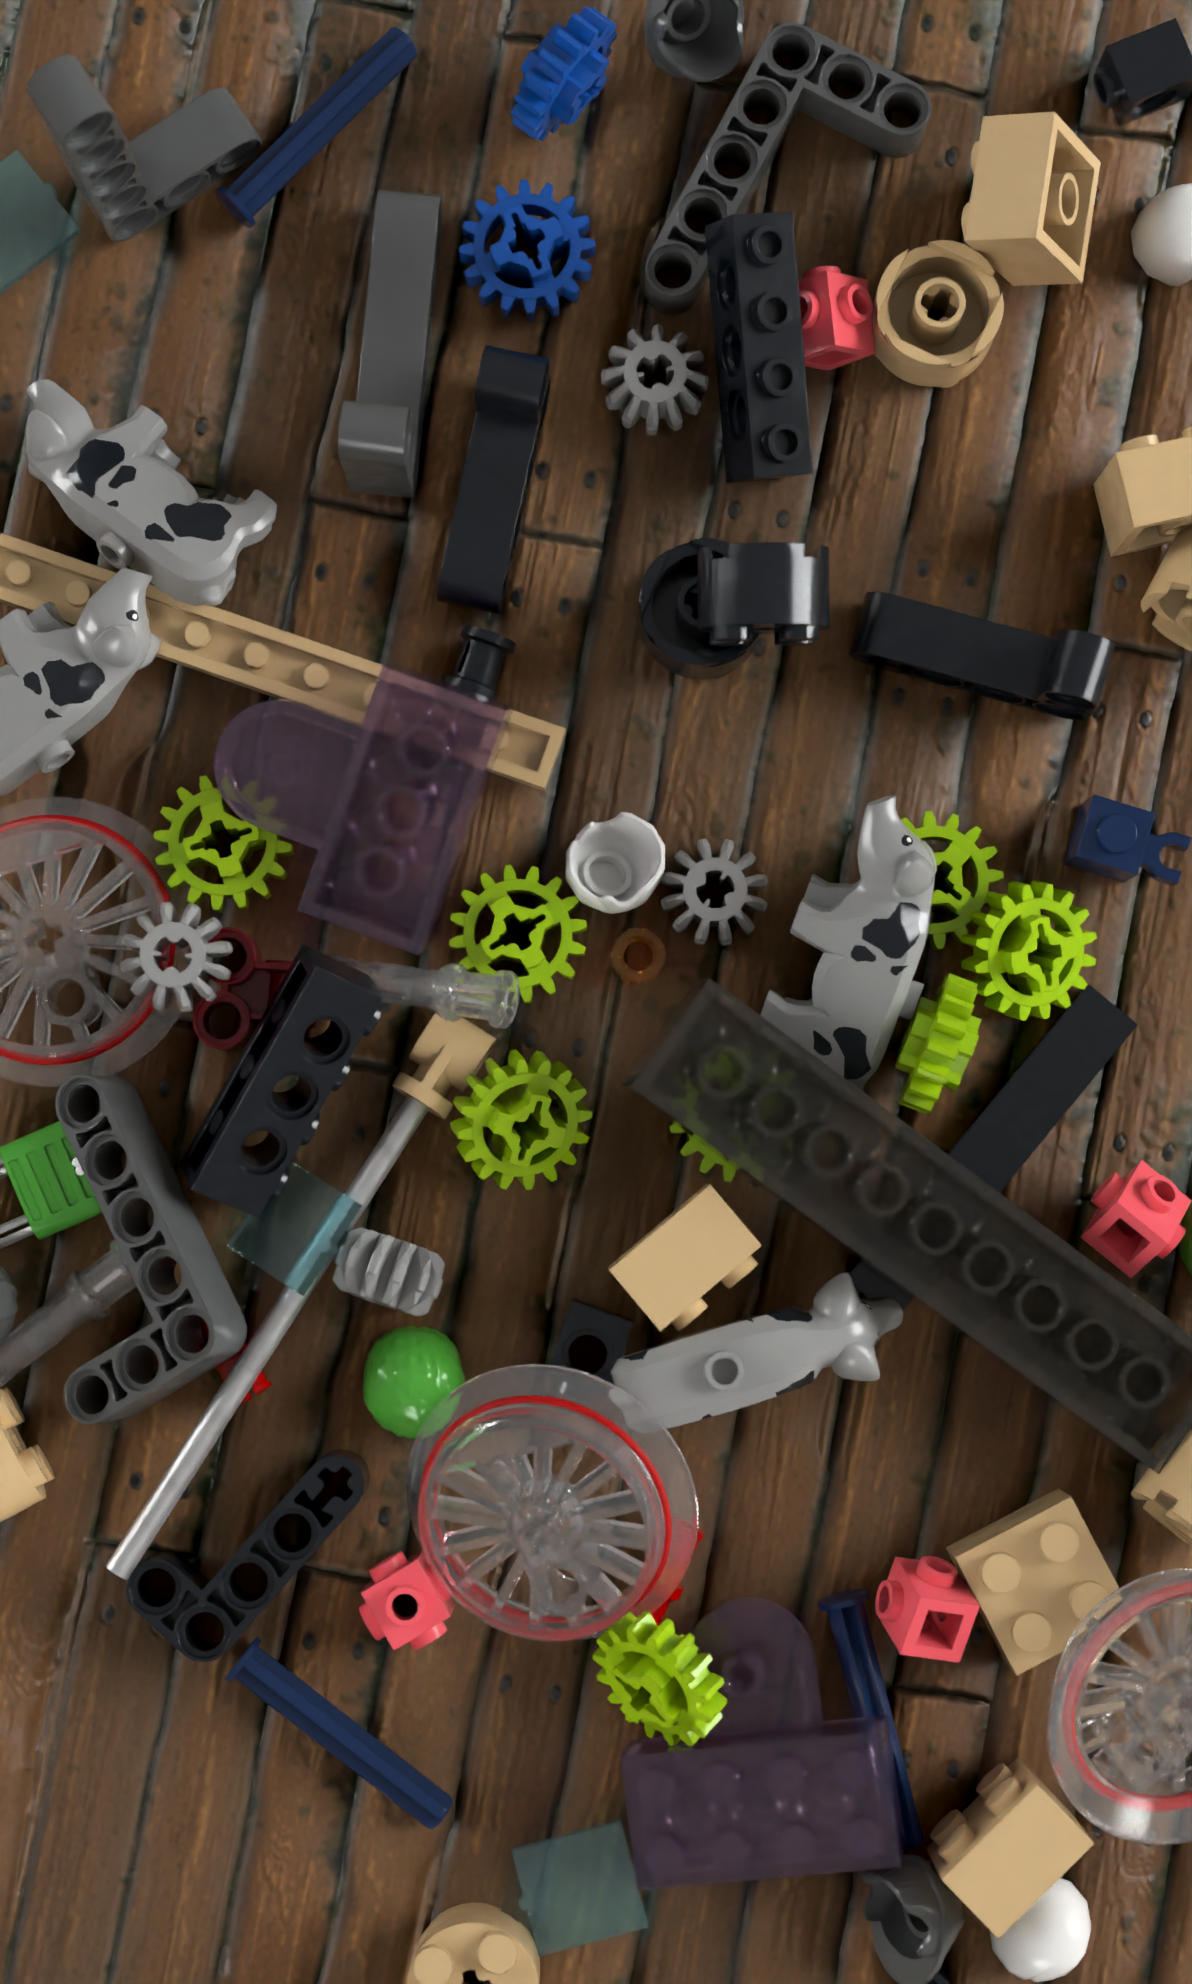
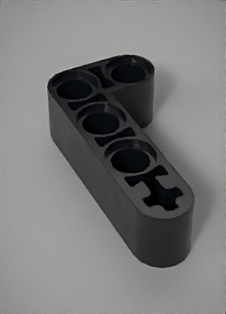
(495, 478)
(983, 657)
(264, 1547)

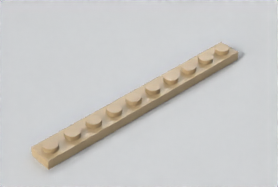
(250, 652)

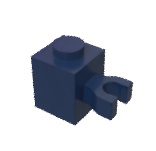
(1117, 841)

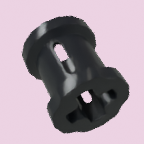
(480, 660)

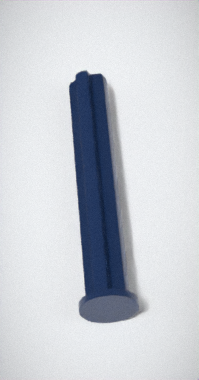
(317, 126)
(867, 1687)
(341, 1736)

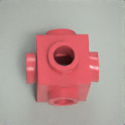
(835, 318)
(1136, 1218)
(412, 1577)
(926, 1608)

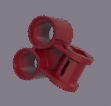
(247, 990)

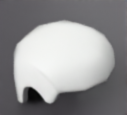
(1164, 236)
(615, 863)
(1048, 1936)

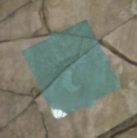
(30, 221)
(296, 1230)
(579, 1887)

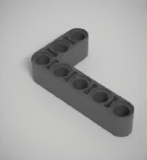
(755, 145)
(155, 172)
(384, 426)
(149, 1254)

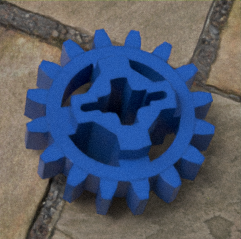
(563, 73)
(506, 264)

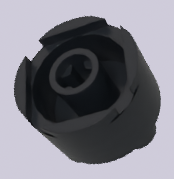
(763, 592)
(667, 617)

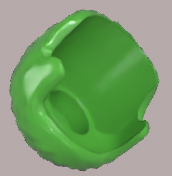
(409, 1377)

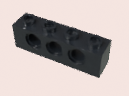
(759, 346)
(310, 992)

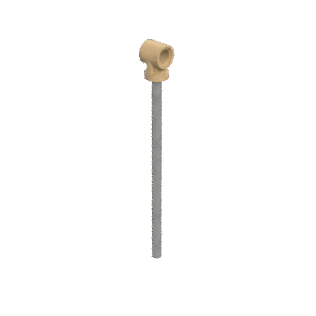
(445, 1057)

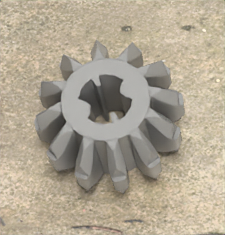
(647, 360)
(695, 882)
(182, 935)
(388, 1271)

